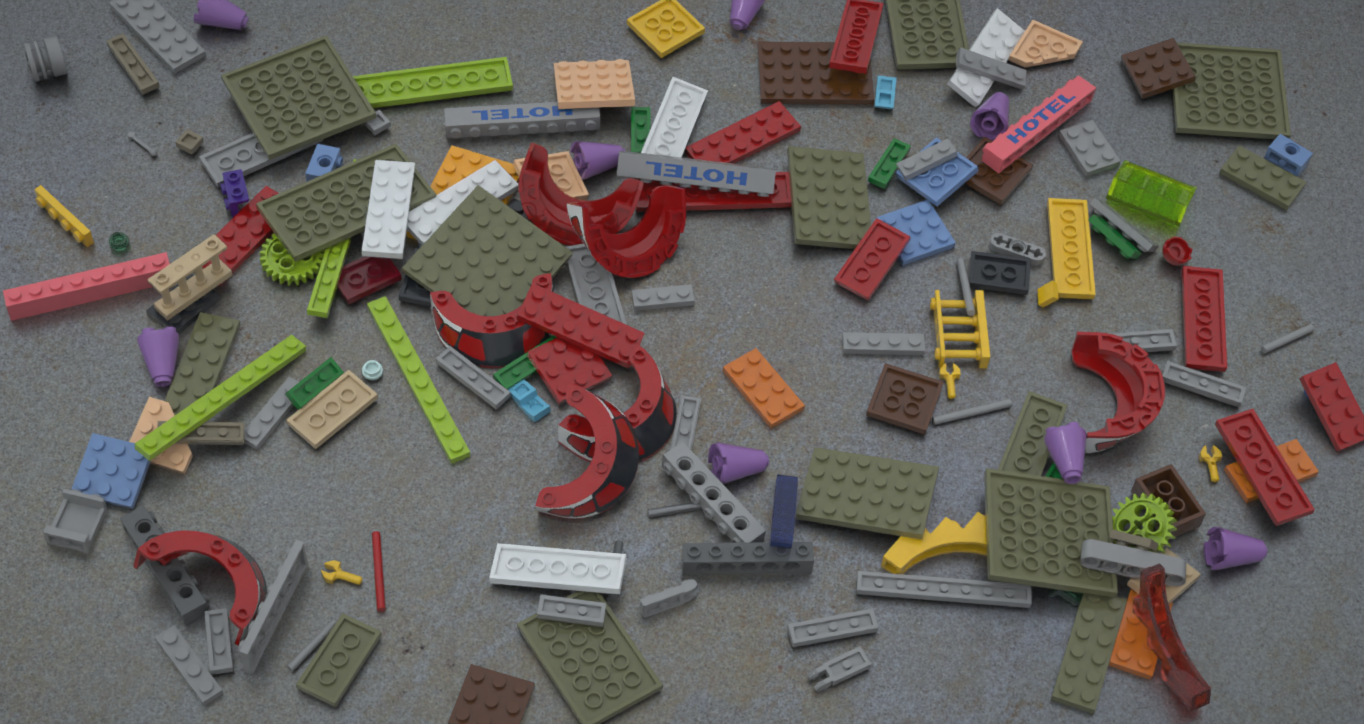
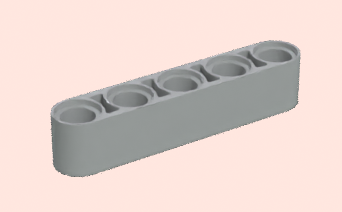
(1130, 561)

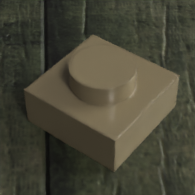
(189, 141)

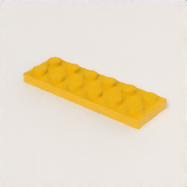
(1071, 248)

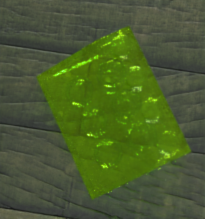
(1151, 193)

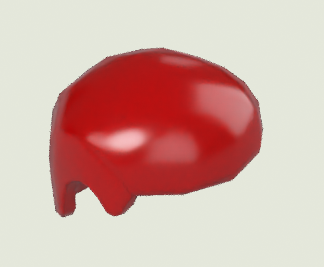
(1176, 251)

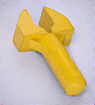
(943, 374)
(1211, 461)
(339, 574)

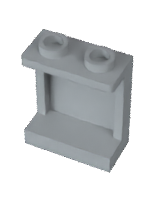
(76, 521)

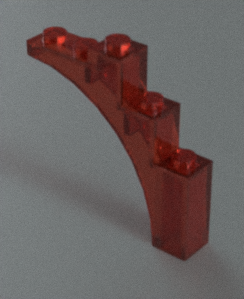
(1163, 639)

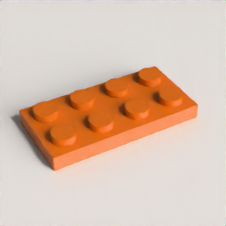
(763, 388)
(1296, 459)
(1131, 647)

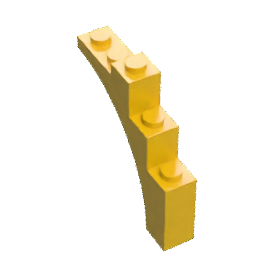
(945, 539)

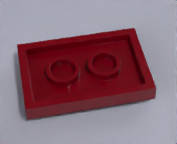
(366, 277)

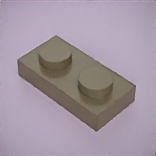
(1139, 542)

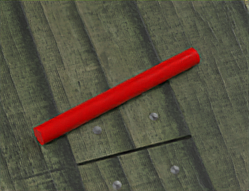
(378, 571)

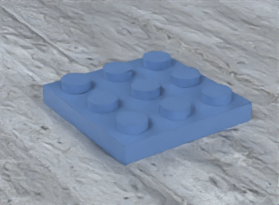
(943, 179)
(925, 230)
(112, 471)

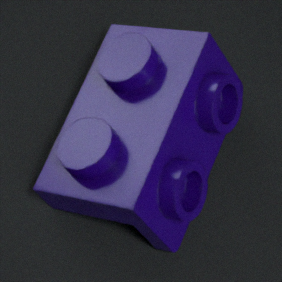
(235, 189)

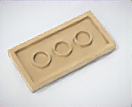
(332, 409)

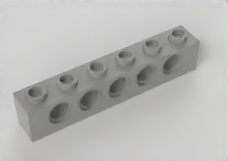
(739, 516)

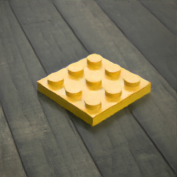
(665, 26)

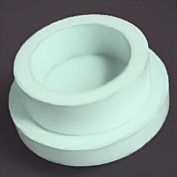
(372, 370)

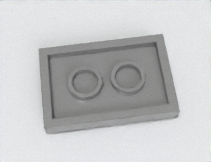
(1089, 148)

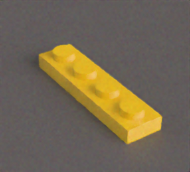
(65, 217)

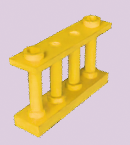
(978, 320)

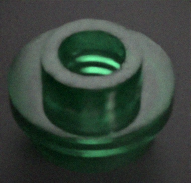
(116, 238)

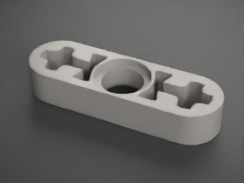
(1013, 242)

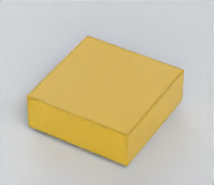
(1047, 294)

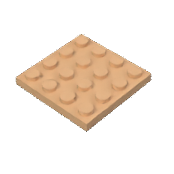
(594, 84)

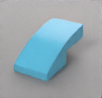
(885, 92)
(529, 401)

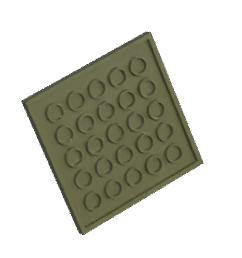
(1232, 93)
(298, 97)
(486, 256)
(1039, 531)

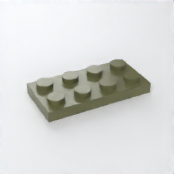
(1262, 177)
(338, 660)

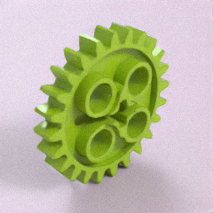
(276, 258)
(1130, 514)

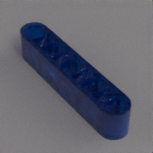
(784, 511)

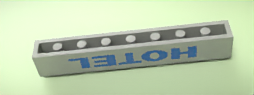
(518, 119)
(696, 172)

